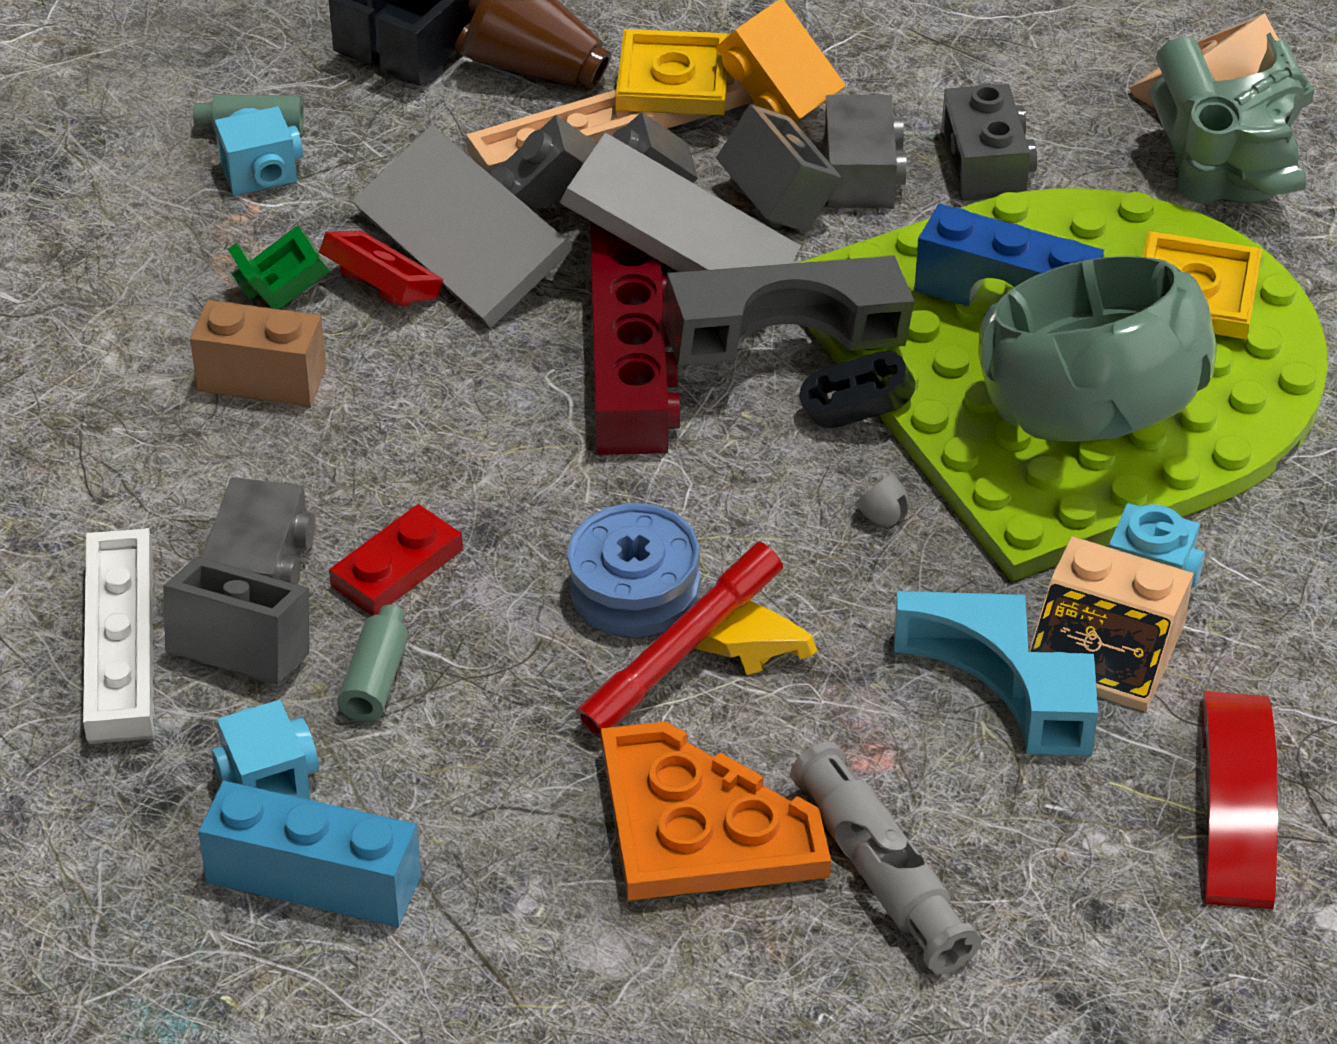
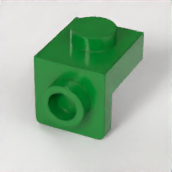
(279, 270)

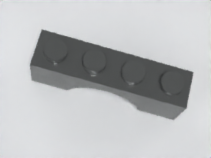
(853, 300)

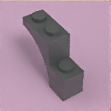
(556, 152)

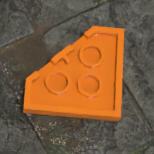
(702, 819)

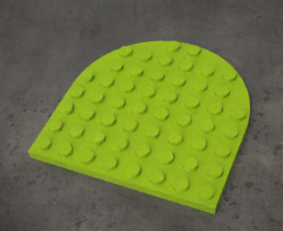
(1034, 493)

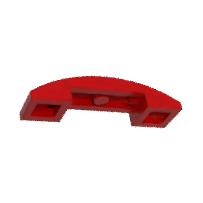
(1240, 800)

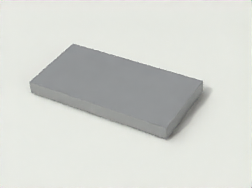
(669, 214)
(462, 225)

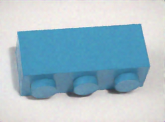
(310, 853)

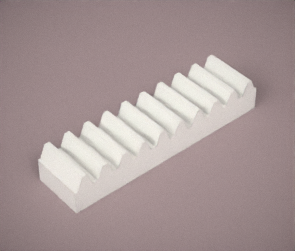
(119, 637)

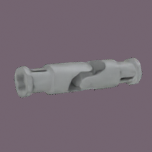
(885, 858)

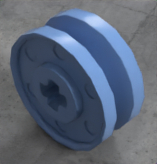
(633, 569)

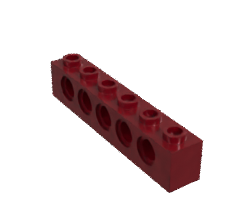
(630, 349)

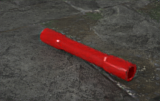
(629, 686)

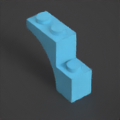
(988, 638)

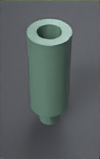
(225, 105)
(374, 665)

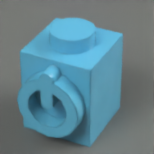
(257, 149)
(1160, 536)
(266, 750)

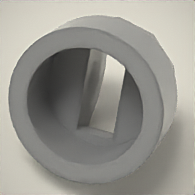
(885, 502)

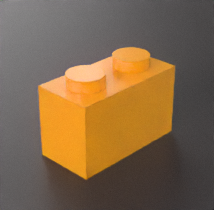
(779, 63)

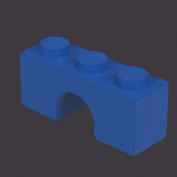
(965, 248)

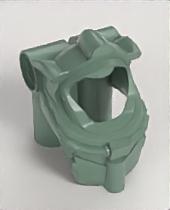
(1235, 132)

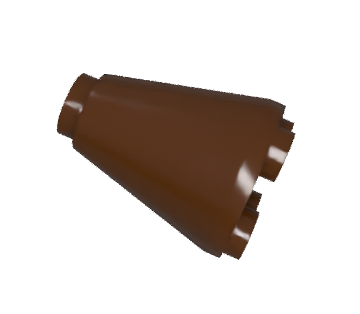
(534, 40)

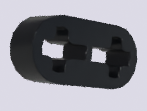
(857, 389)

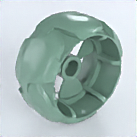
(1097, 348)

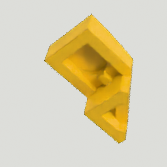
(757, 636)

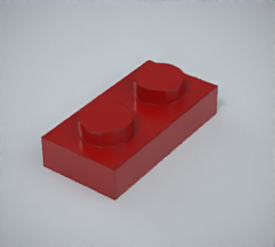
(373, 262)
(396, 559)

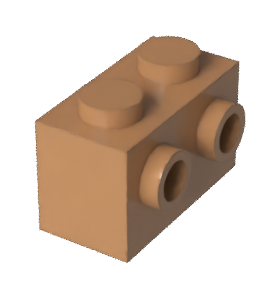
(258, 353)

